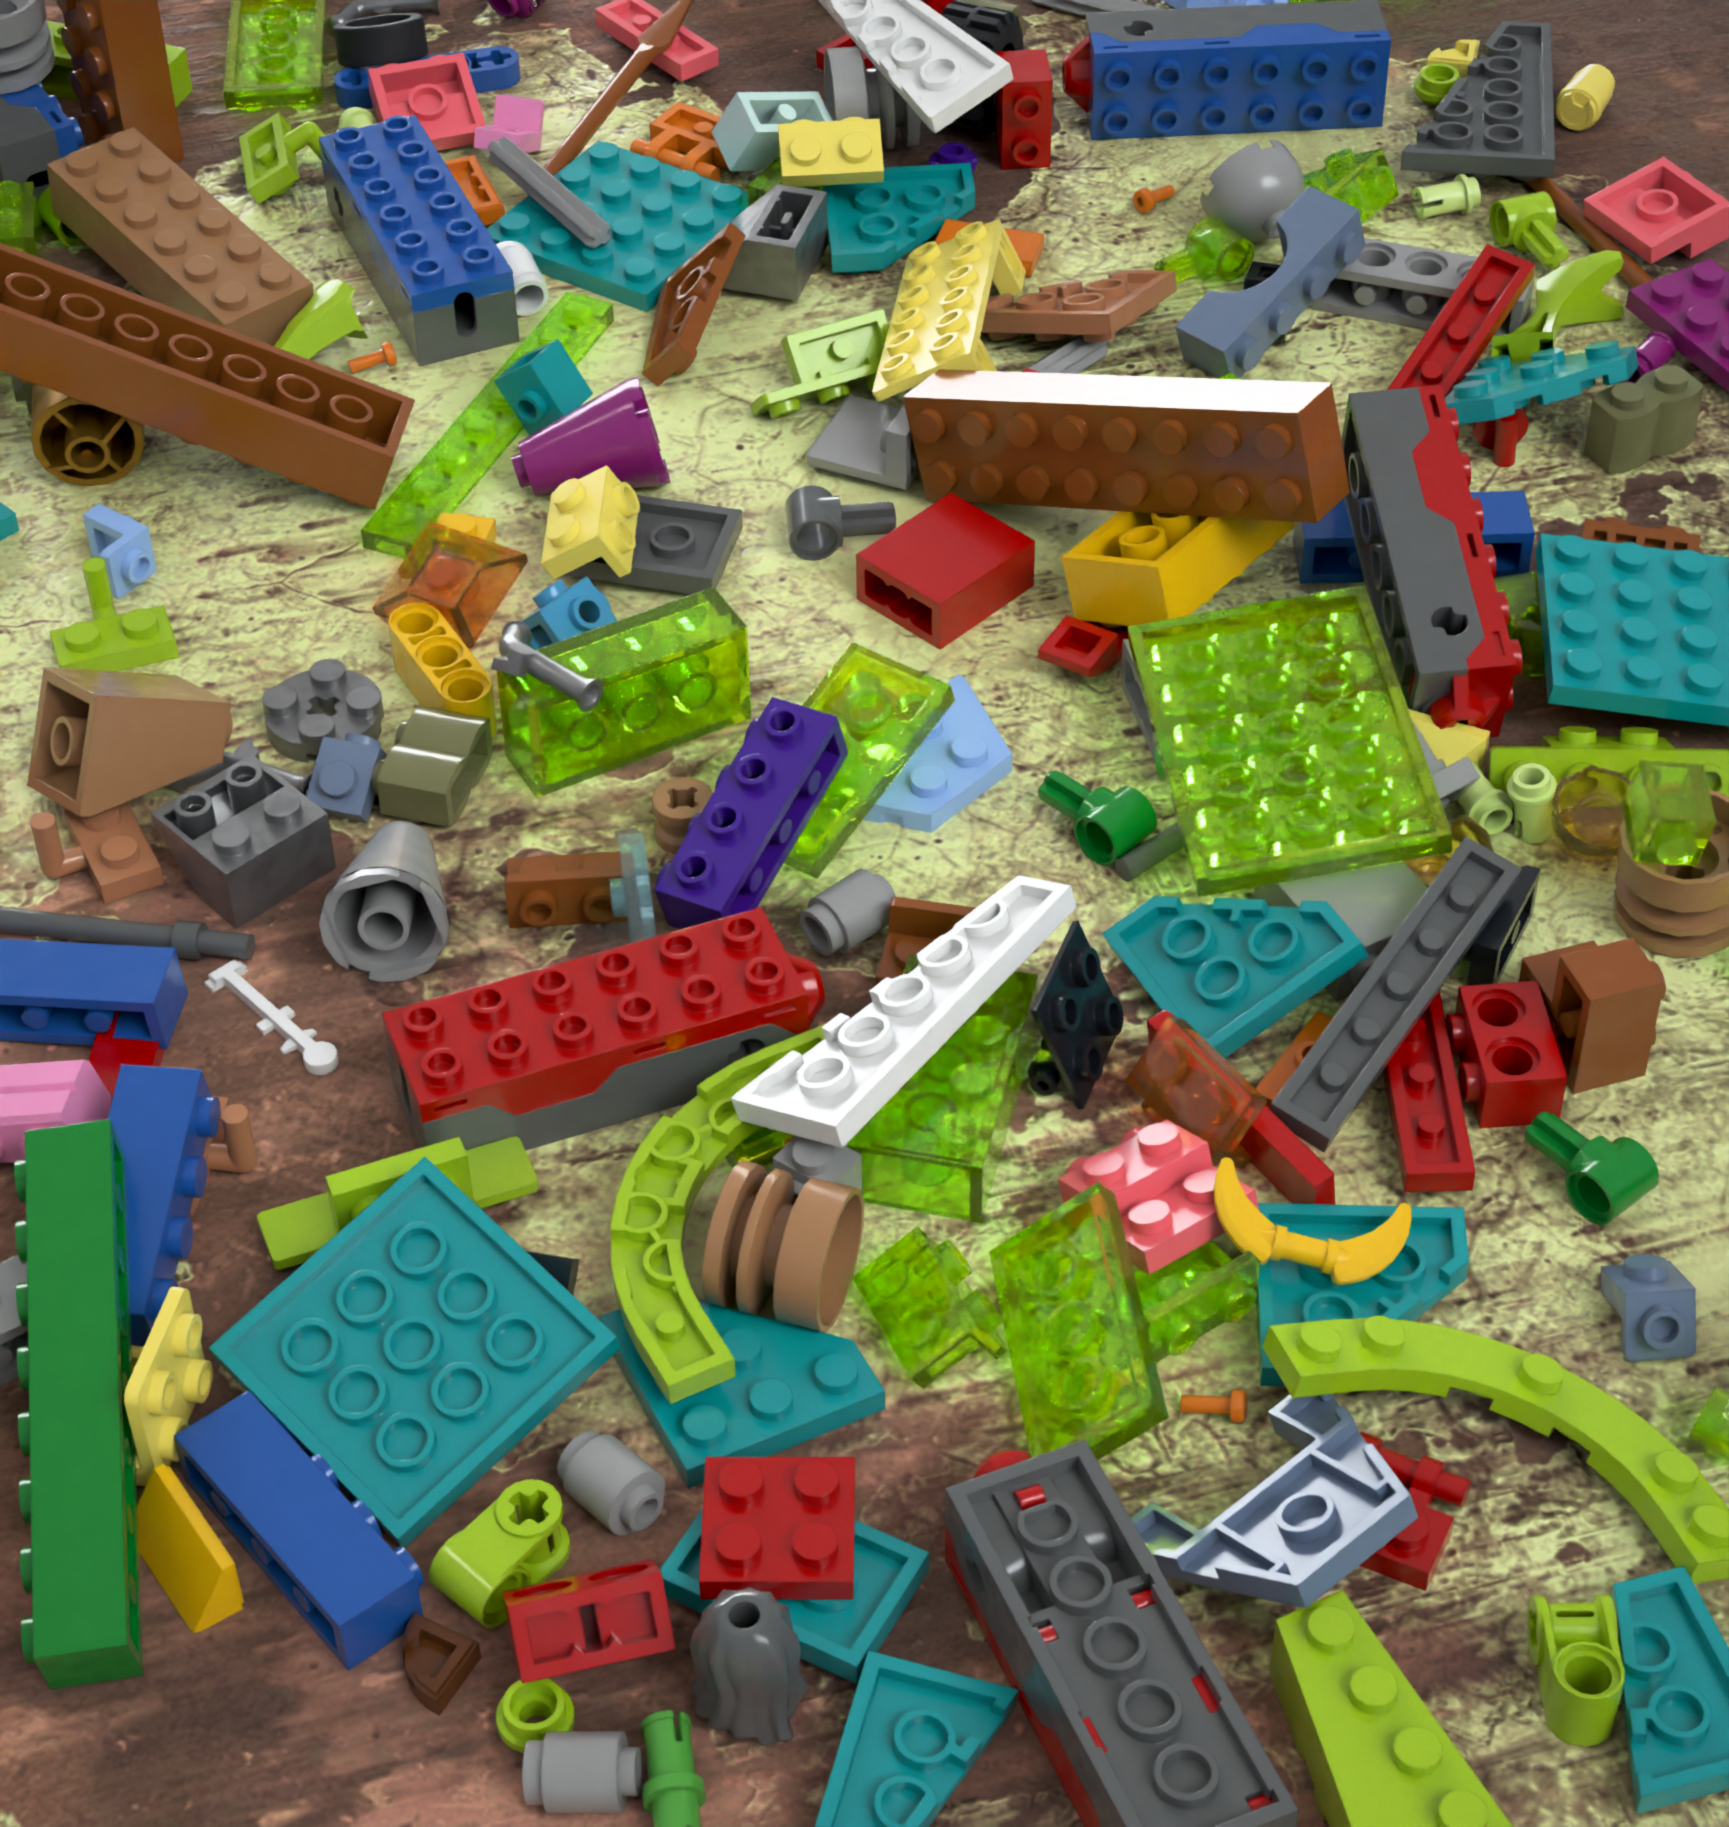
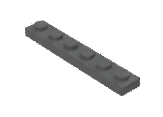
(1394, 994)

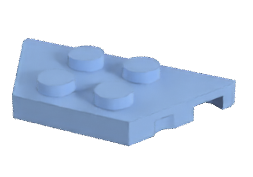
(949, 768)

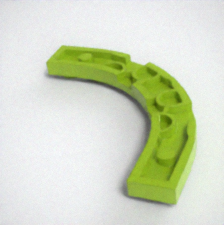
(651, 1220)
(1530, 1389)

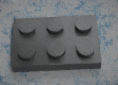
(676, 547)

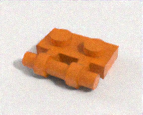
(688, 132)

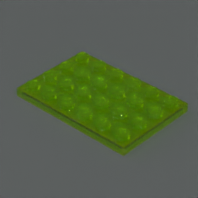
(1286, 741)

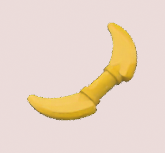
(1344, 1260)

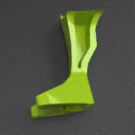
(1564, 299)
(322, 321)

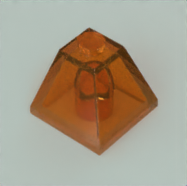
(455, 575)

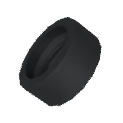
(380, 40)

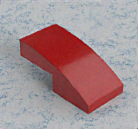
(1084, 646)

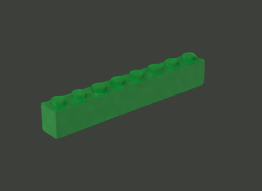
(77, 1422)

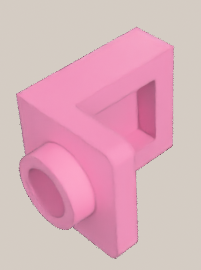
(515, 118)

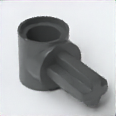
(820, 522)

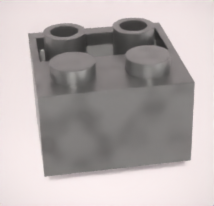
(781, 244)
(246, 840)

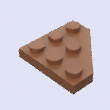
(1071, 310)

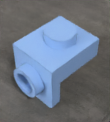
(122, 545)

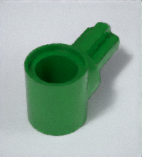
(1104, 820)
(1600, 1174)

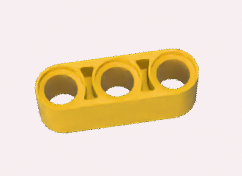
(438, 663)

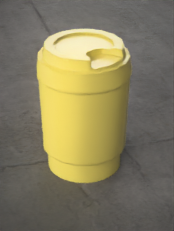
(1585, 97)

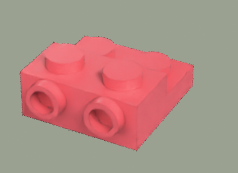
(435, 92)
(1660, 212)
(1161, 1190)

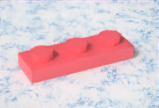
(683, 60)

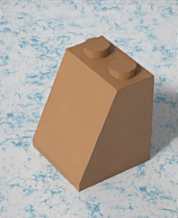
(121, 736)

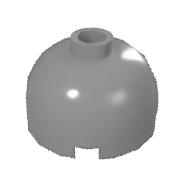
(1254, 190)

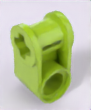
(501, 1553)
(1577, 1666)

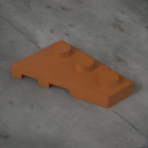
(687, 304)

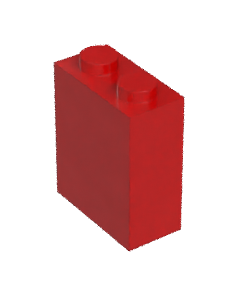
(945, 570)

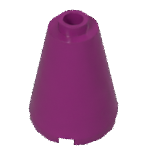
(605, 431)

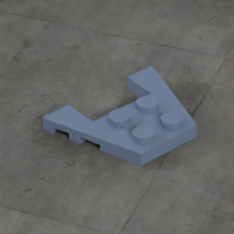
(1298, 1525)

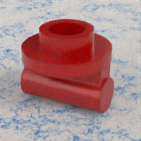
(1502, 436)

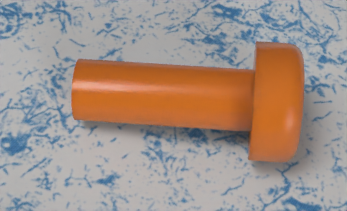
(1145, 199)
(384, 355)
(1234, 1406)

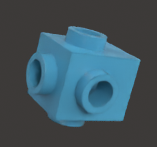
(567, 612)

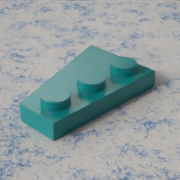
(1672, 1690)
(909, 1743)

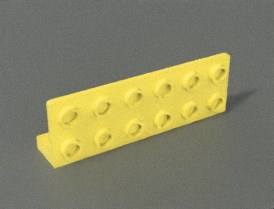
(945, 305)

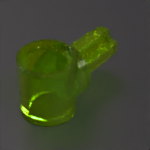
(1210, 252)

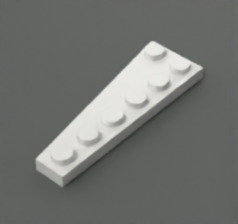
(923, 56)
(874, 1053)

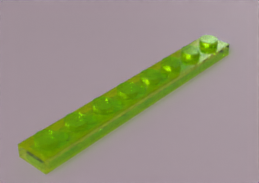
(477, 435)

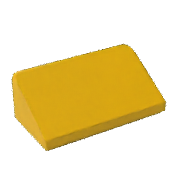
(186, 1553)

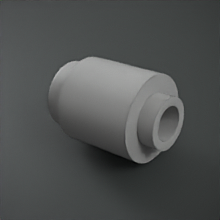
(847, 912)
(611, 1482)
(581, 1772)

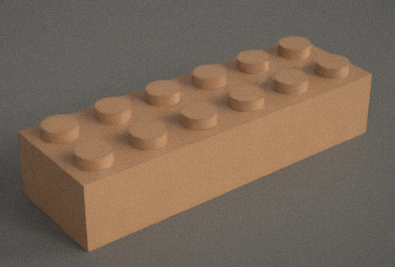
(174, 237)

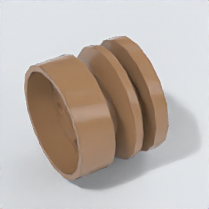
(1677, 907)
(781, 1245)

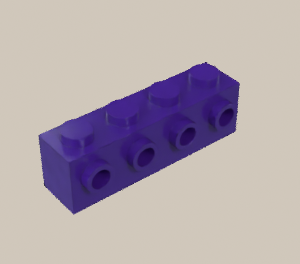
(752, 815)

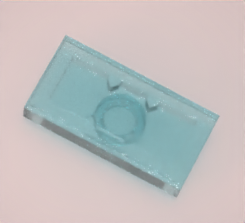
(632, 891)

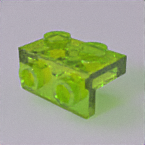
(1356, 180)
(1196, 1296)
(928, 1306)

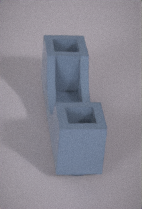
(1235, 328)

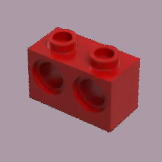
(1025, 111)
(1506, 1053)
(588, 1620)

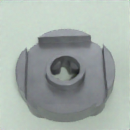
(297, 704)

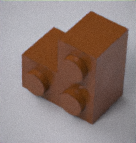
(1599, 1008)

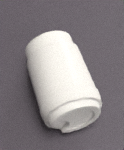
(528, 280)

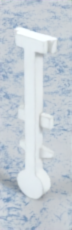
(318, 1057)

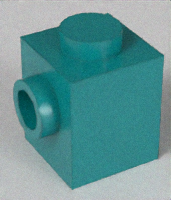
(543, 386)

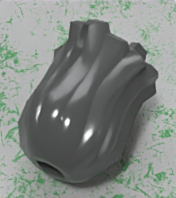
(747, 1666)

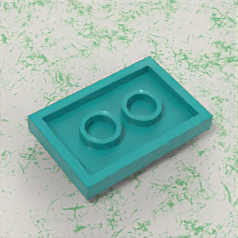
(828, 1631)

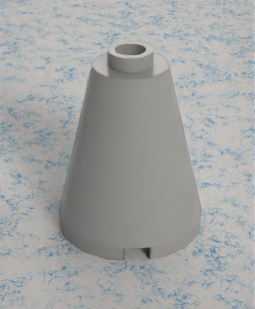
(388, 907)

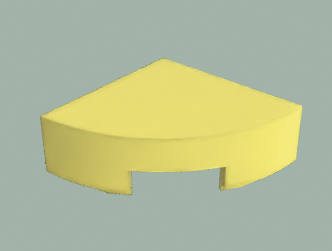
(1457, 57)

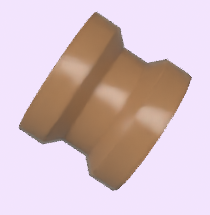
(674, 807)

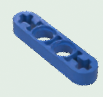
(489, 68)

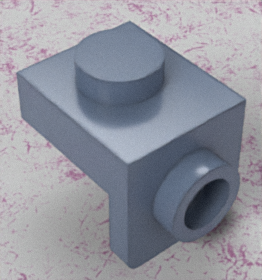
(344, 776)
(1654, 1307)

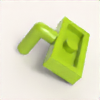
(271, 155)
(112, 639)

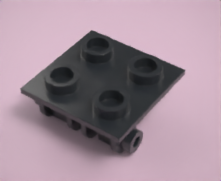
(1075, 1020)

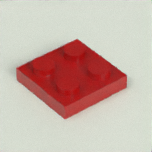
(779, 1527)

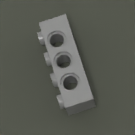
(1405, 286)

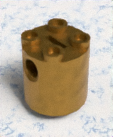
(82, 440)

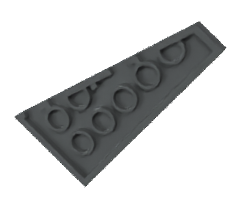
(1496, 115)

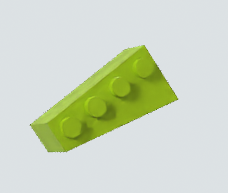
(1366, 1730)

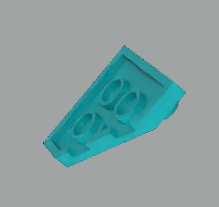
(887, 219)
(1502, 387)
(1233, 961)
(1419, 1277)
(784, 1391)

